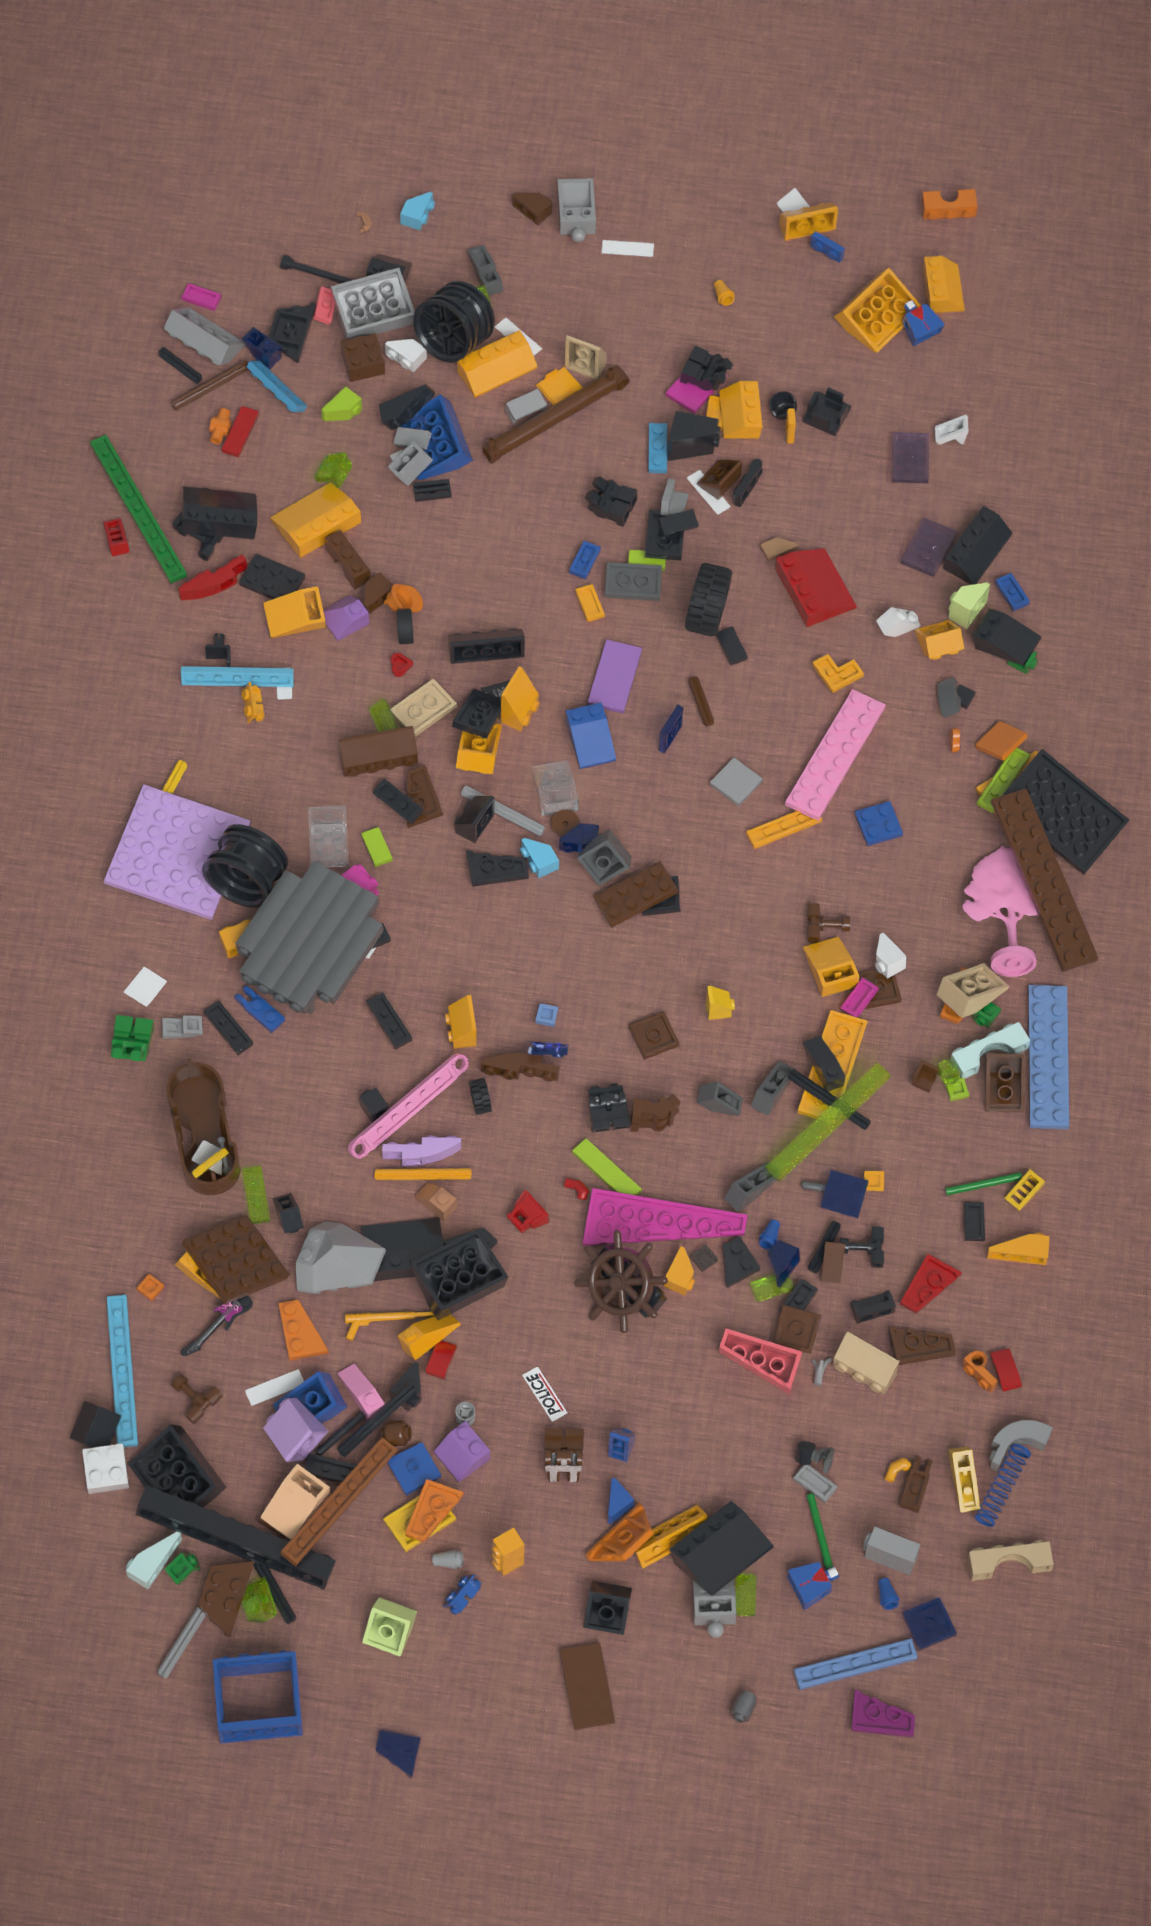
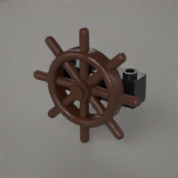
(627, 1280)

